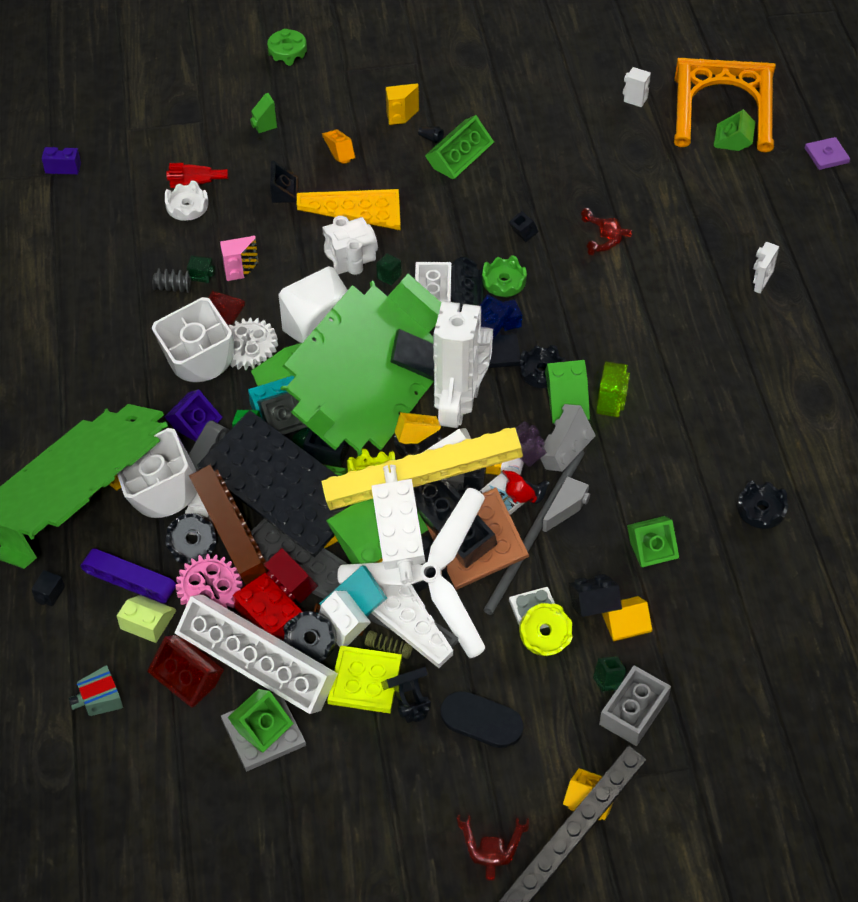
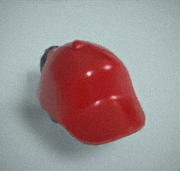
(524, 491)

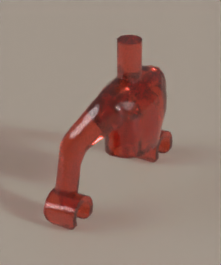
(608, 228)
(491, 849)

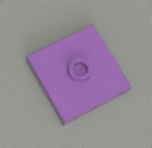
(827, 153)

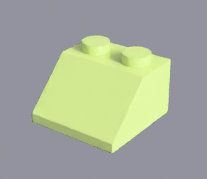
(145, 617)

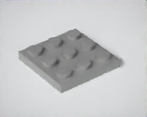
(250, 755)

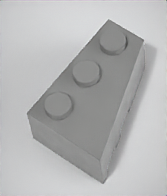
(568, 438)

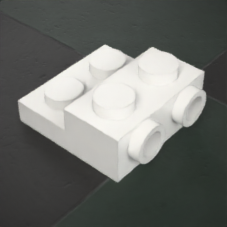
(764, 265)

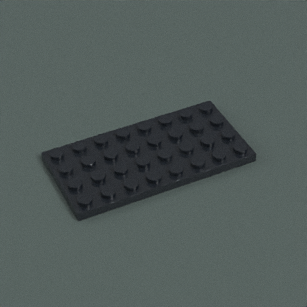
(275, 480)

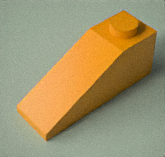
(339, 145)

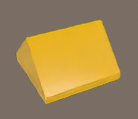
(630, 620)

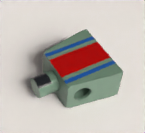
(97, 693)

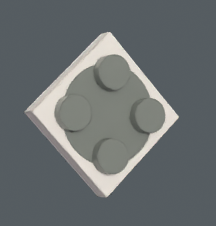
(523, 602)

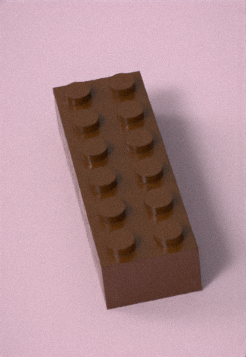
(229, 523)

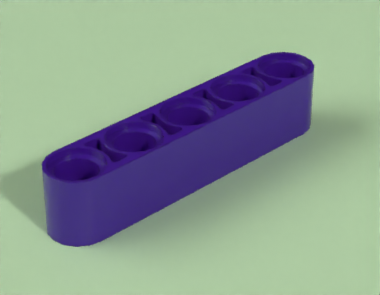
(128, 575)

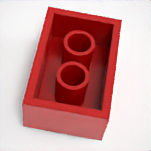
(265, 605)

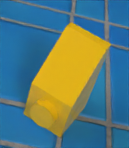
(415, 427)

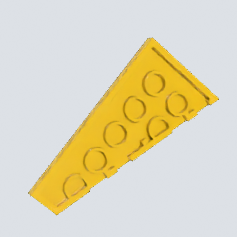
(375, 206)

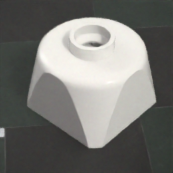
(309, 301)
(196, 341)
(160, 479)

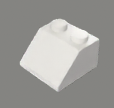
(345, 616)

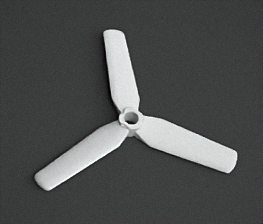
(441, 554)

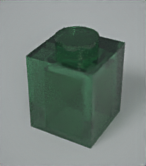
(201, 269)
(389, 269)
(609, 673)

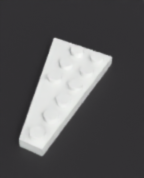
(409, 619)

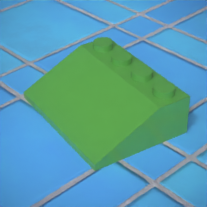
(358, 532)

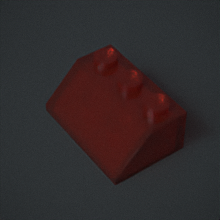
(184, 669)

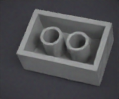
(635, 705)

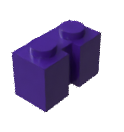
(61, 162)

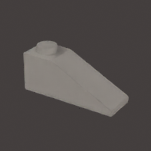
(567, 502)

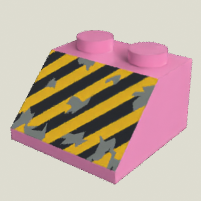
(239, 257)

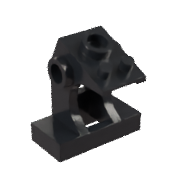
(404, 683)

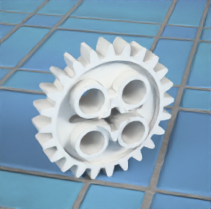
(252, 343)

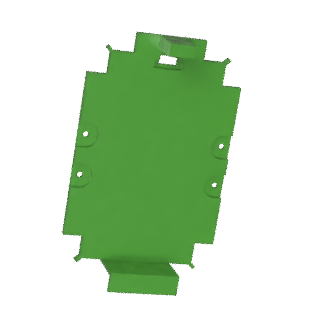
(346, 375)
(65, 473)

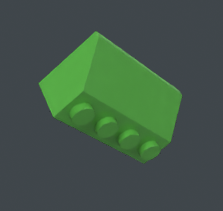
(460, 148)

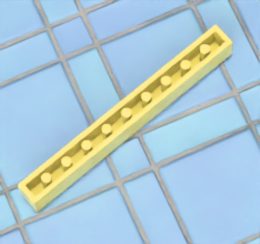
(425, 467)

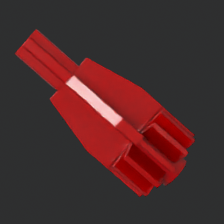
(183, 174)

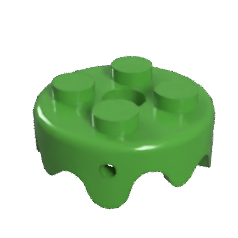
(287, 45)
(506, 269)

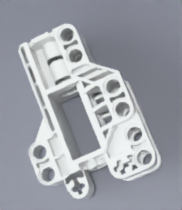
(459, 359)

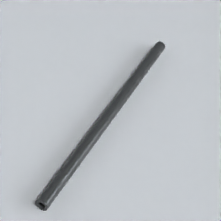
(530, 537)

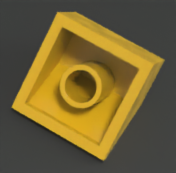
(401, 103)
(580, 787)

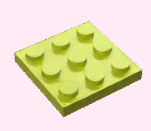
(360, 679)

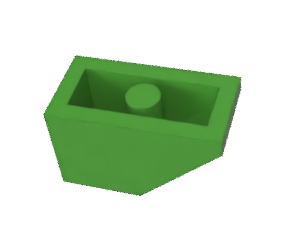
(264, 114)

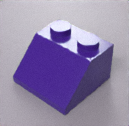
(192, 414)

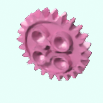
(225, 577)

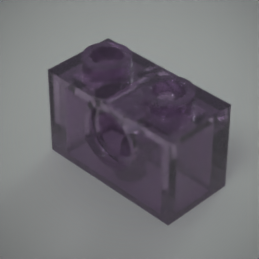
(531, 443)

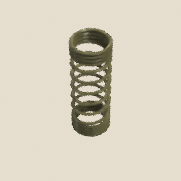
(370, 639)

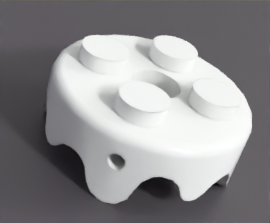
(186, 194)

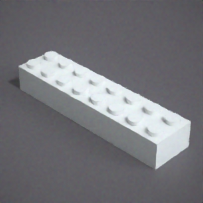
(256, 653)

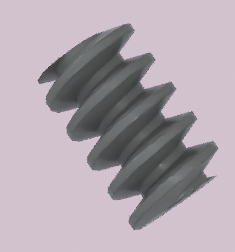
(171, 281)

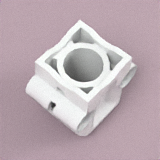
(349, 244)

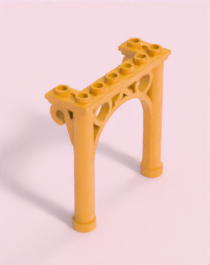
(725, 73)

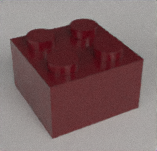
(290, 576)

